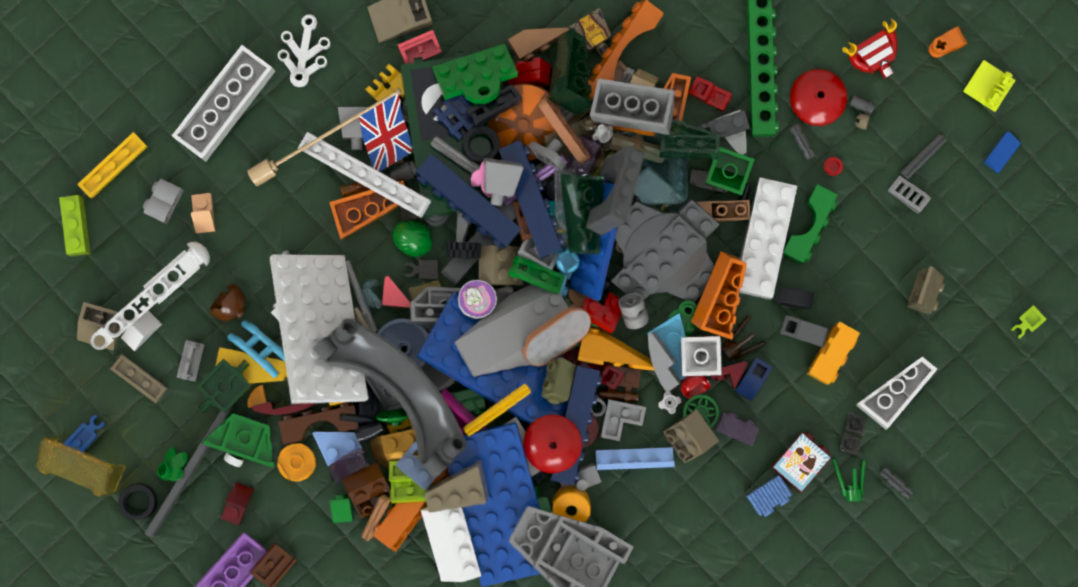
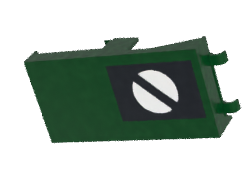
(422, 98)

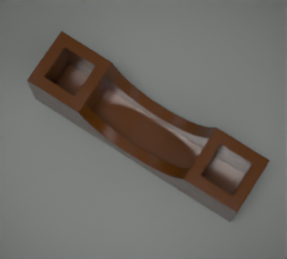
(294, 429)

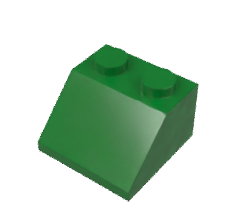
(730, 171)

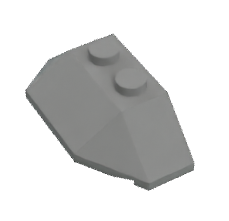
(429, 305)

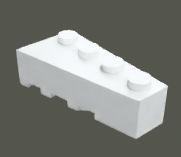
(891, 399)

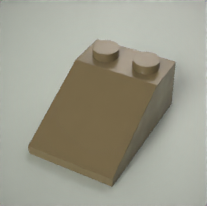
(926, 290)

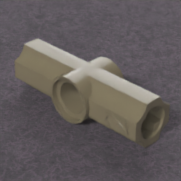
(650, 150)

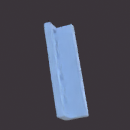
(634, 458)

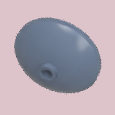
(405, 334)

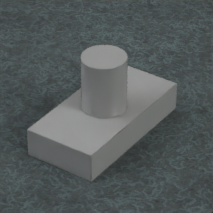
(549, 154)
(587, 477)

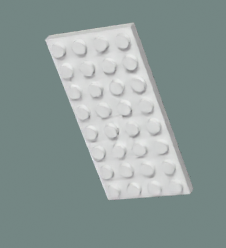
(311, 303)

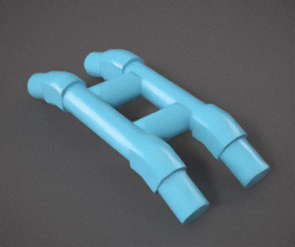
(259, 358)

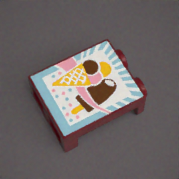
(801, 461)

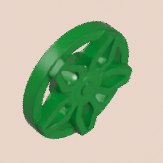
(703, 410)

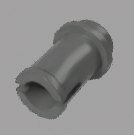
(862, 105)

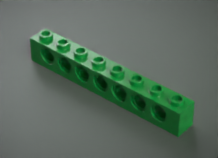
(758, 127)

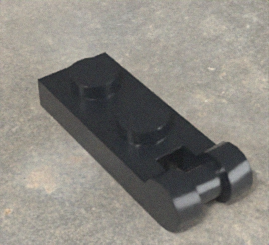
(504, 101)

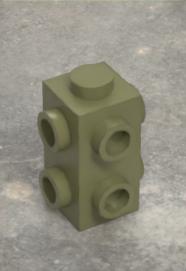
(558, 381)

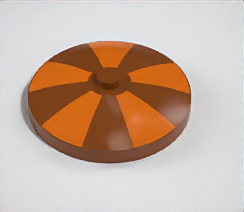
(524, 121)

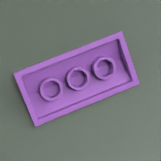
(234, 564)

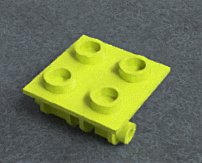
(989, 85)

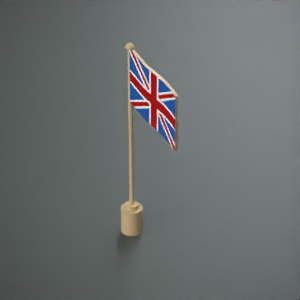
(382, 132)

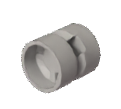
(633, 310)

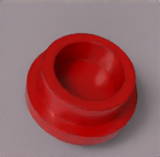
(833, 166)

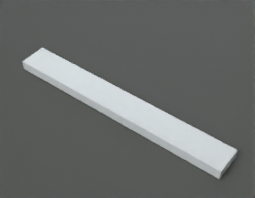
(366, 175)

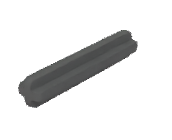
(923, 156)

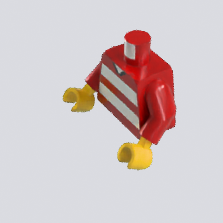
(875, 52)

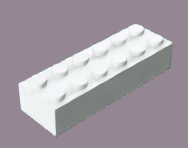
(223, 103)
(766, 236)

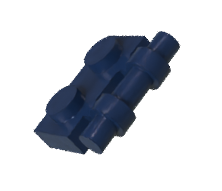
(458, 107)

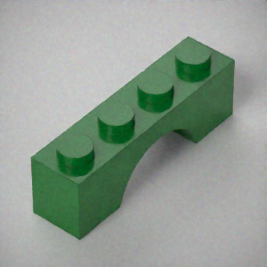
(820, 203)

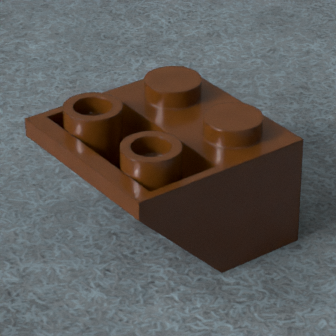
(366, 487)

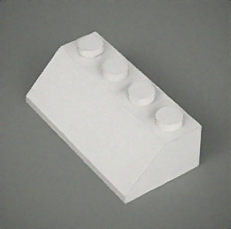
(451, 545)

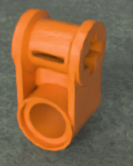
(949, 42)

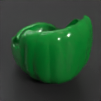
(412, 238)

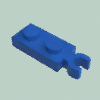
(84, 435)

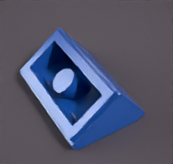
(1002, 152)

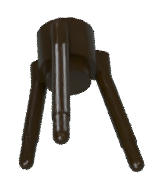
(733, 349)

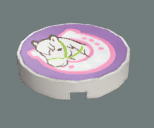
(477, 299)

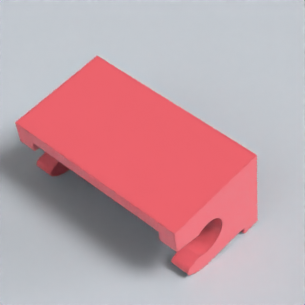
(420, 46)

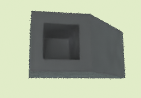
(804, 331)

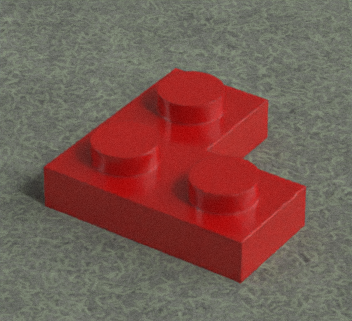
(603, 315)

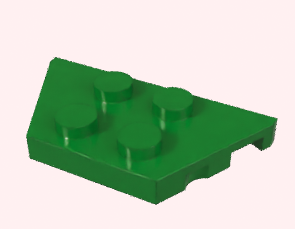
(243, 438)

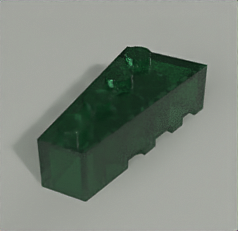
(570, 74)
(580, 196)

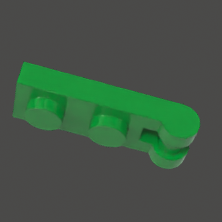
(536, 274)

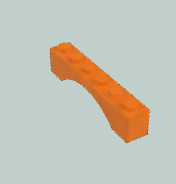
(644, 18)

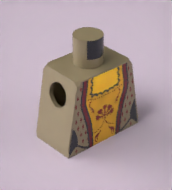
(595, 30)

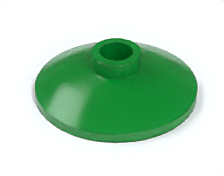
(394, 417)

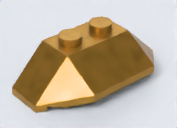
(392, 446)

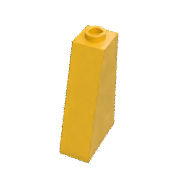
(254, 372)

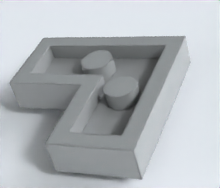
(617, 414)

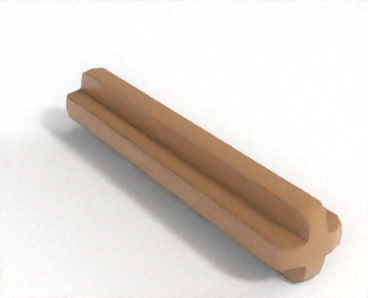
(375, 517)

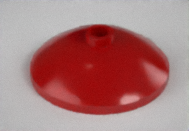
(809, 106)
(552, 429)

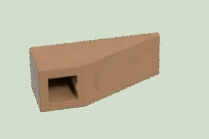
(533, 40)
(727, 210)

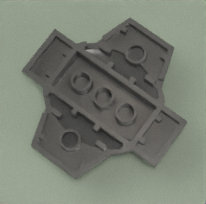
(665, 251)

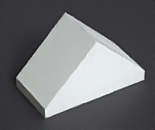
(141, 330)

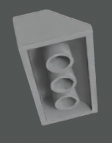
(633, 106)

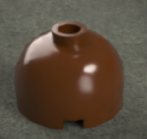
(229, 304)

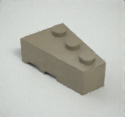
(460, 490)

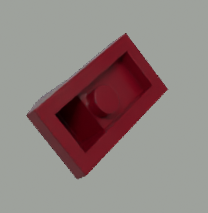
(734, 371)
(237, 503)

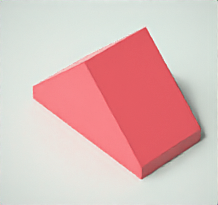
(393, 296)

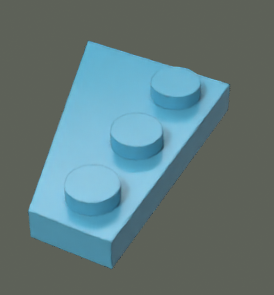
(671, 334)

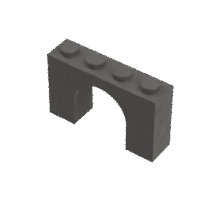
(623, 171)

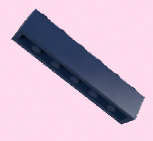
(467, 201)
(533, 203)
(579, 412)

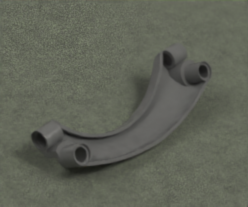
(385, 363)

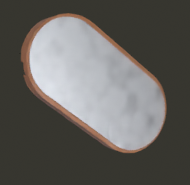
(556, 336)

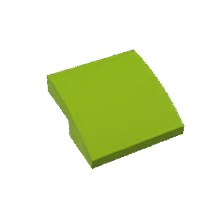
(403, 487)

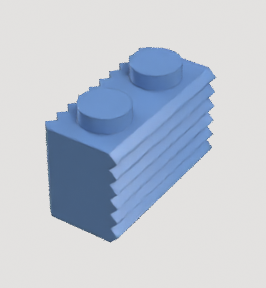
(769, 495)

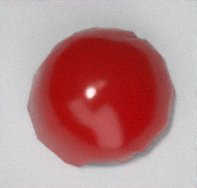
(694, 386)

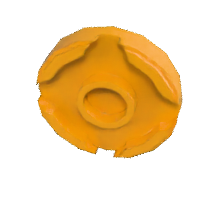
(296, 462)

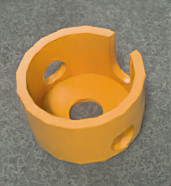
(571, 496)

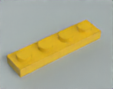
(112, 165)

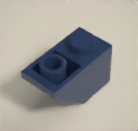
(753, 378)

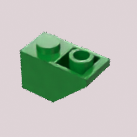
(342, 509)

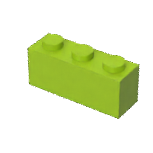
(74, 225)

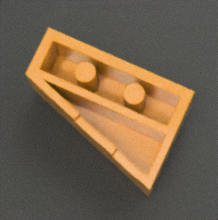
(833, 354)

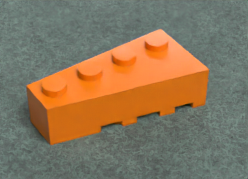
(359, 211)
(721, 296)

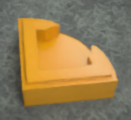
(257, 397)

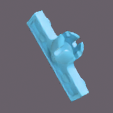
(566, 263)

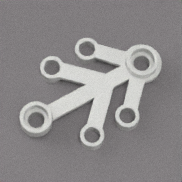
(303, 54)

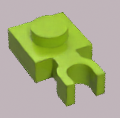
(1030, 320)

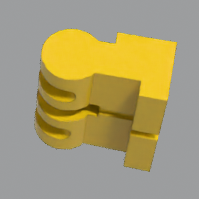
(394, 81)

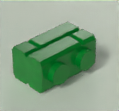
(471, 401)

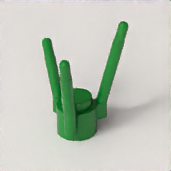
(854, 491)

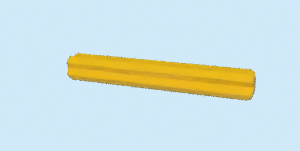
(497, 409)

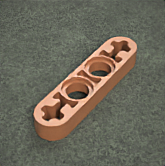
(564, 130)

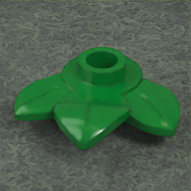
(686, 317)
(172, 466)

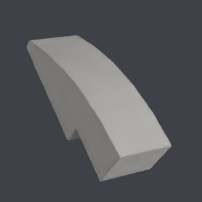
(662, 362)

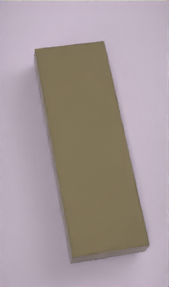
(139, 378)

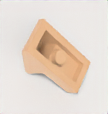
(203, 213)

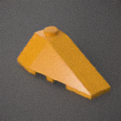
(601, 347)

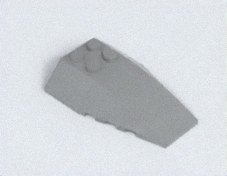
(499, 338)
(568, 550)

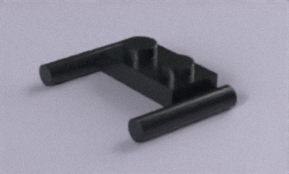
(365, 409)

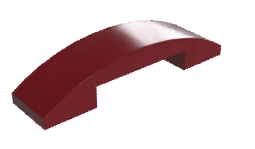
(610, 376)
(268, 408)

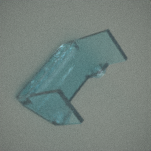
(662, 181)

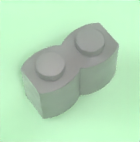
(162, 201)

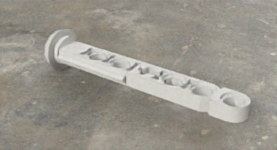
(187, 262)

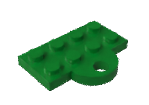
(476, 74)

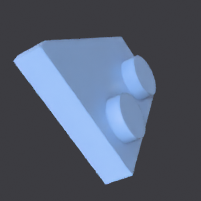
(336, 444)

